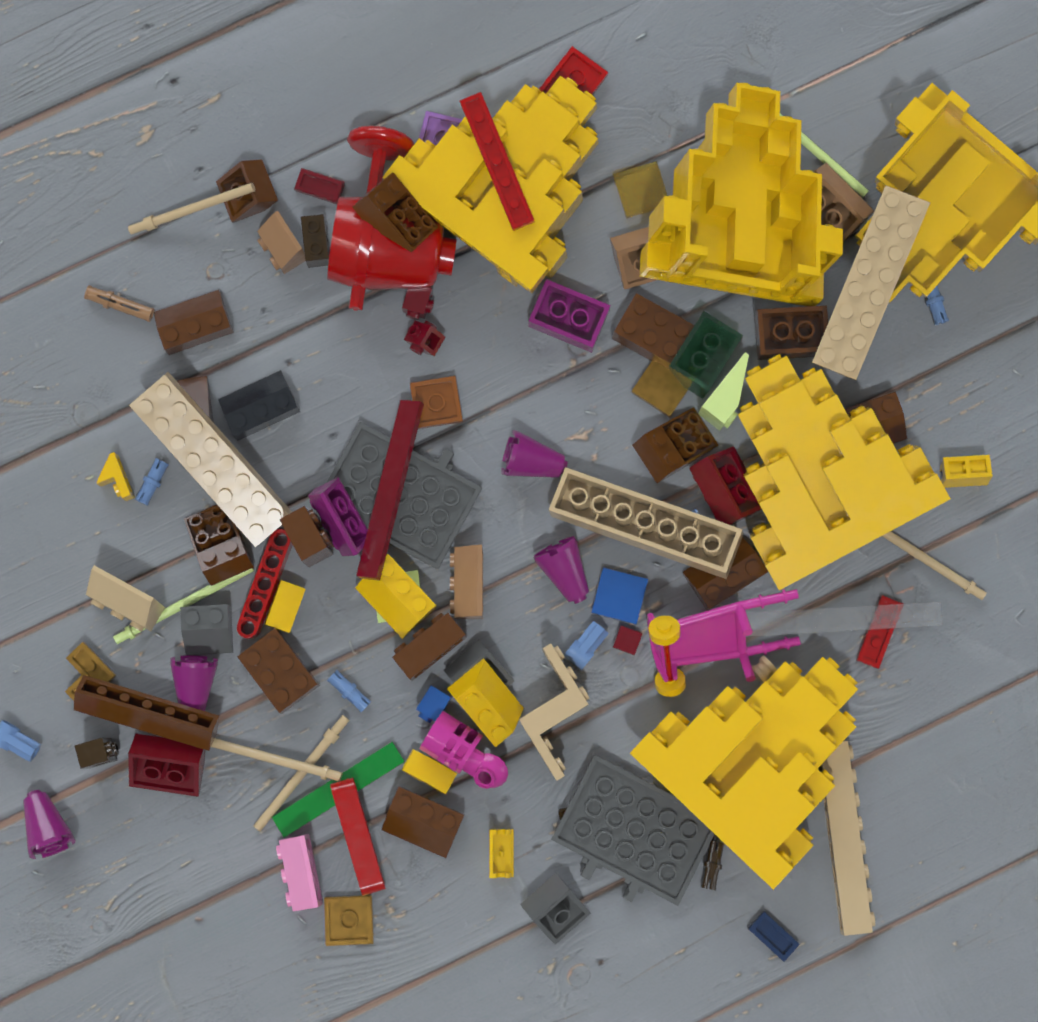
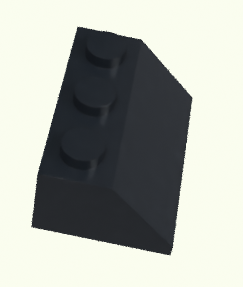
(258, 405)

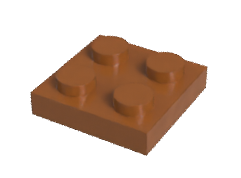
(439, 401)

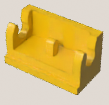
(966, 471)
(284, 606)
(501, 853)

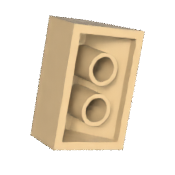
(123, 600)

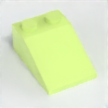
(723, 402)

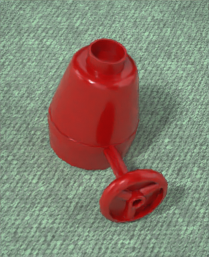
(365, 257)

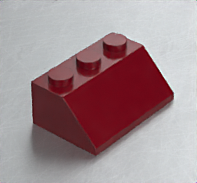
(725, 486)
(165, 765)

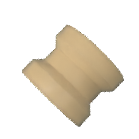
(763, 669)

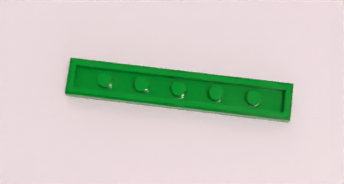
(322, 798)

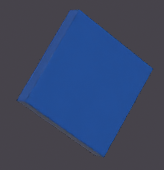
(619, 596)

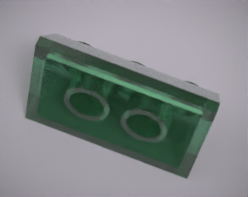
(704, 354)

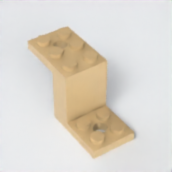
(554, 710)

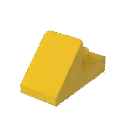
(114, 472)

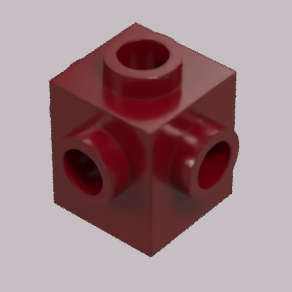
(424, 338)

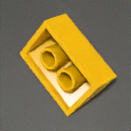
(397, 598)
(487, 702)

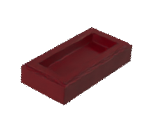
(319, 186)

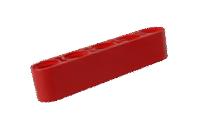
(265, 596)
(357, 836)

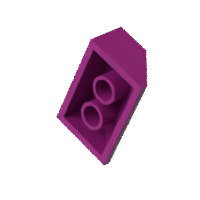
(339, 517)

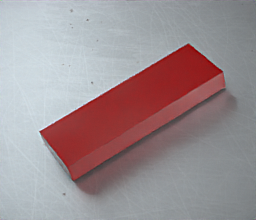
(876, 641)

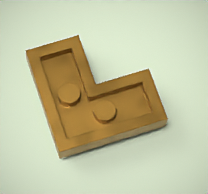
(87, 664)

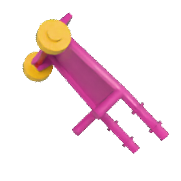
(709, 638)

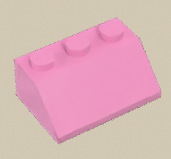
(299, 873)

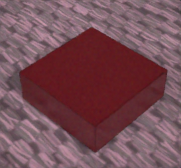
(627, 640)

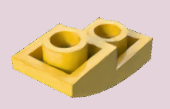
(429, 771)

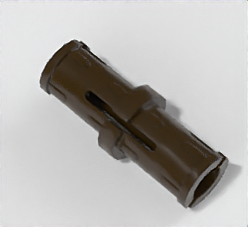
(712, 865)

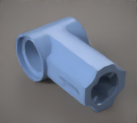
(583, 649)
(17, 742)

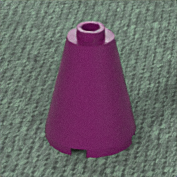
(531, 458)
(564, 568)
(193, 679)
(45, 827)

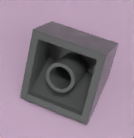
(207, 629)
(471, 658)
(555, 908)

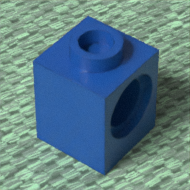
(433, 704)

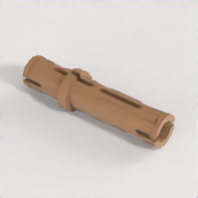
(94, 295)

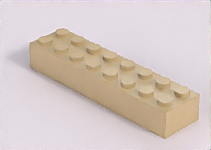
(870, 282)
(210, 458)
(646, 523)

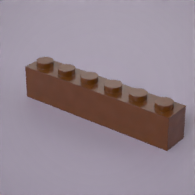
(146, 712)

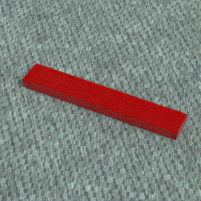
(497, 161)

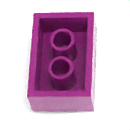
(569, 316)

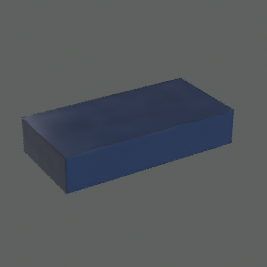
(773, 936)

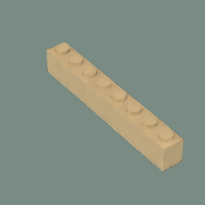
(846, 845)

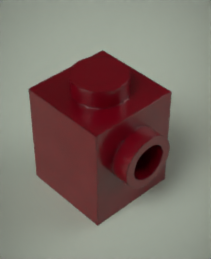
(418, 302)

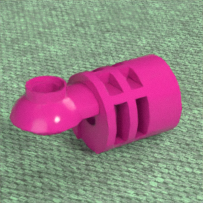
(455, 747)

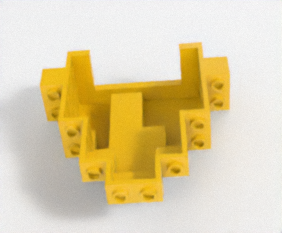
(545, 150)
(973, 185)
(744, 209)
(823, 474)
(756, 762)

